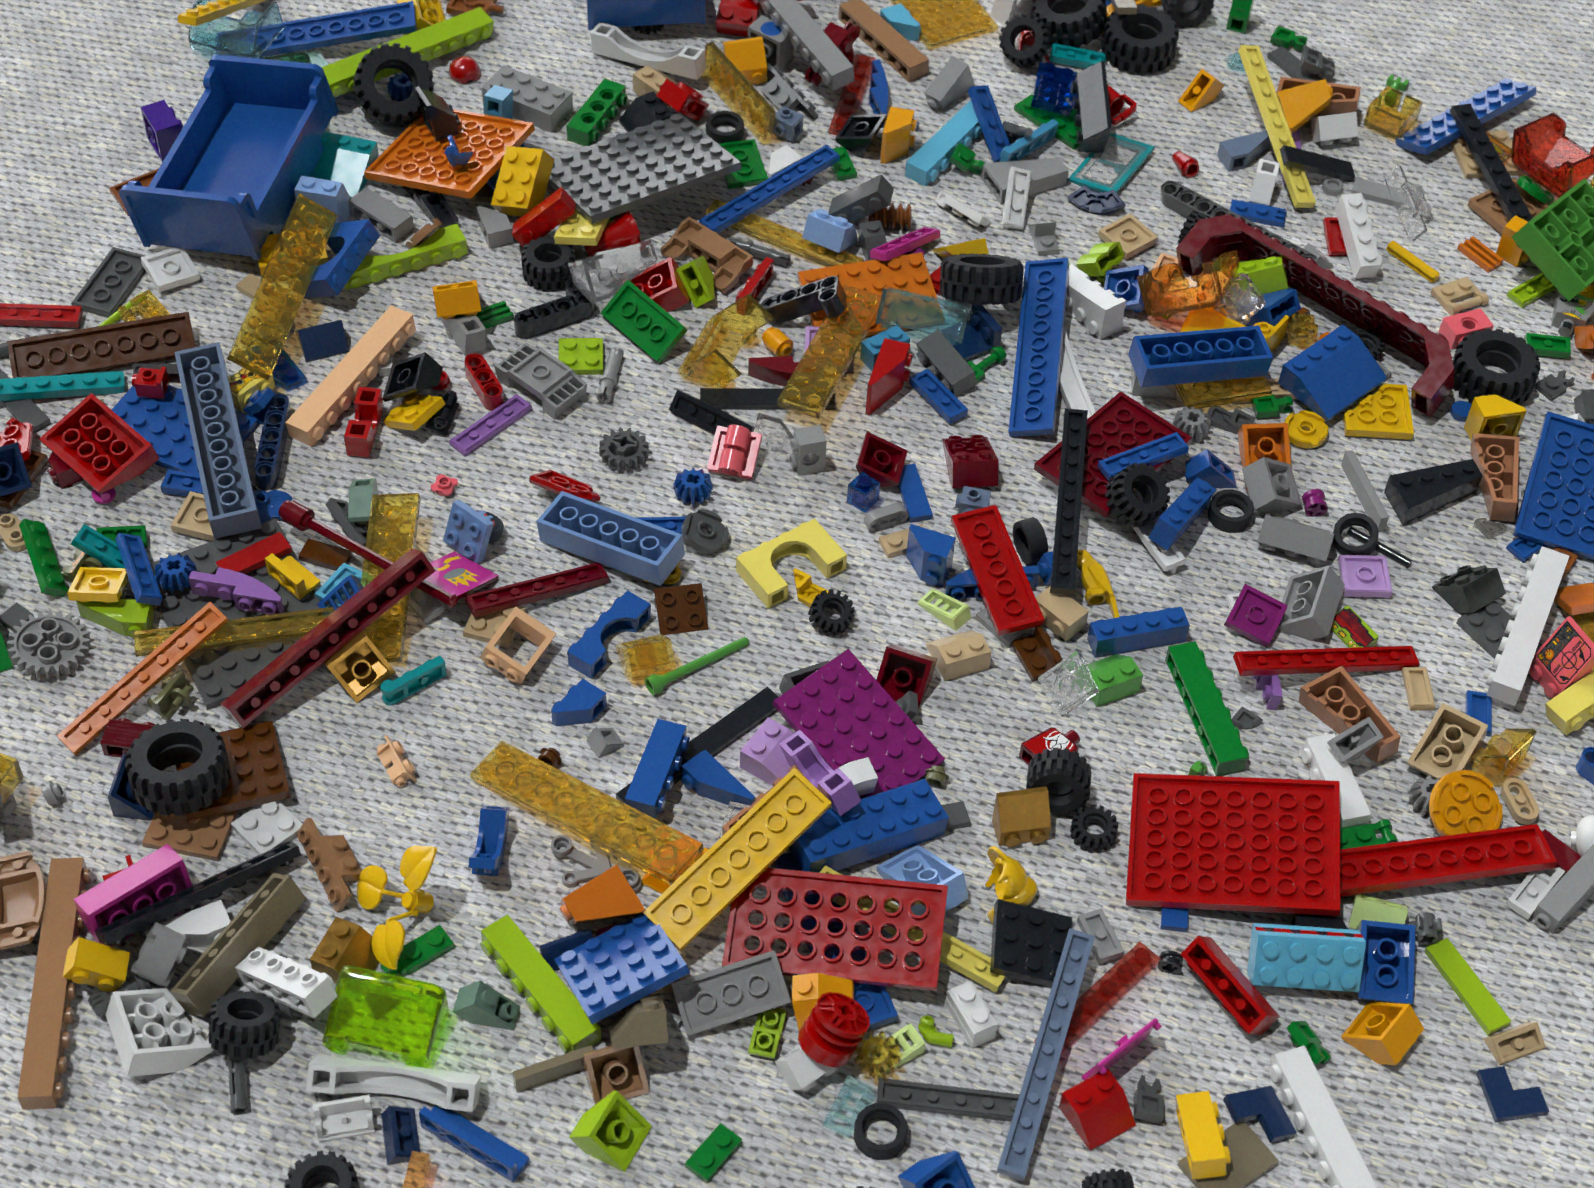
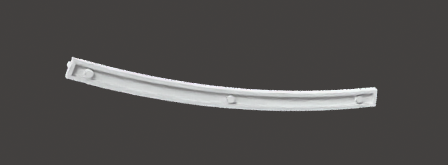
(1076, 397)

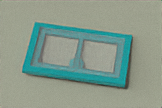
(1113, 166)

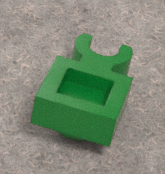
(1287, 37)
(1303, 1035)

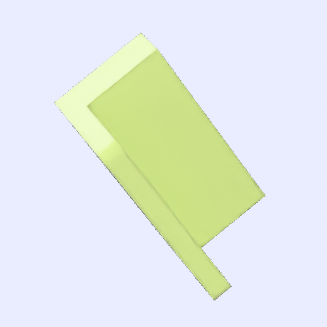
(1376, 909)

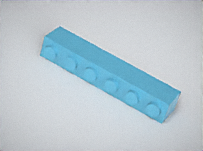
(936, 152)

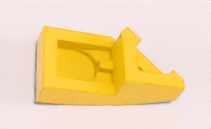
(805, 588)

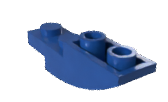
(965, 586)

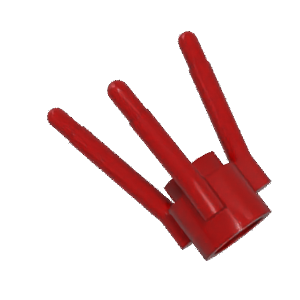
(1028, 38)

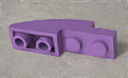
(231, 585)

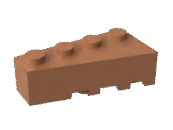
(1344, 98)
(1499, 463)
(1343, 704)

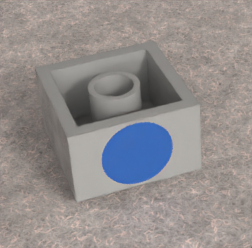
(777, 46)

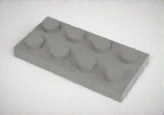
(731, 993)

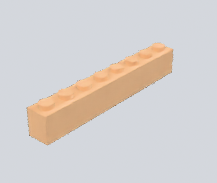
(353, 371)

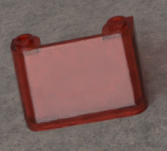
(1550, 156)

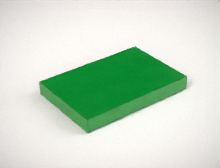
(751, 163)

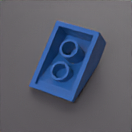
(1387, 962)

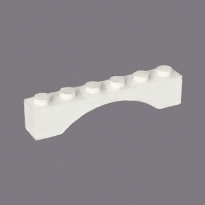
(613, 43)
(439, 1087)

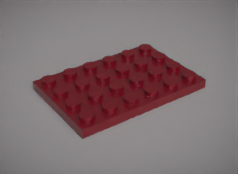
(1110, 431)

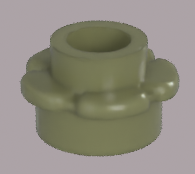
(936, 775)

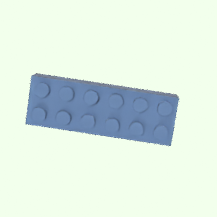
(611, 538)

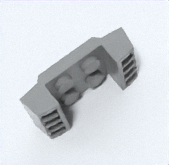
(543, 377)

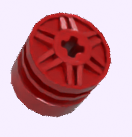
(833, 1029)

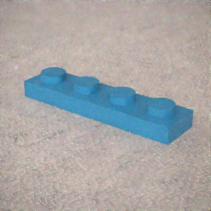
(1028, 144)

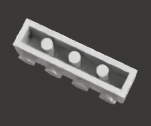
(1358, 236)
(286, 981)

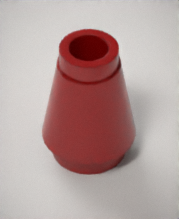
(1186, 164)

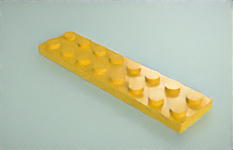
(737, 859)

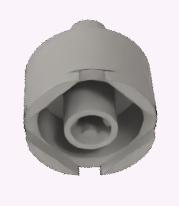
(160, 955)

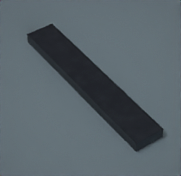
(747, 398)

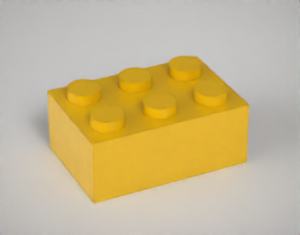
(522, 180)

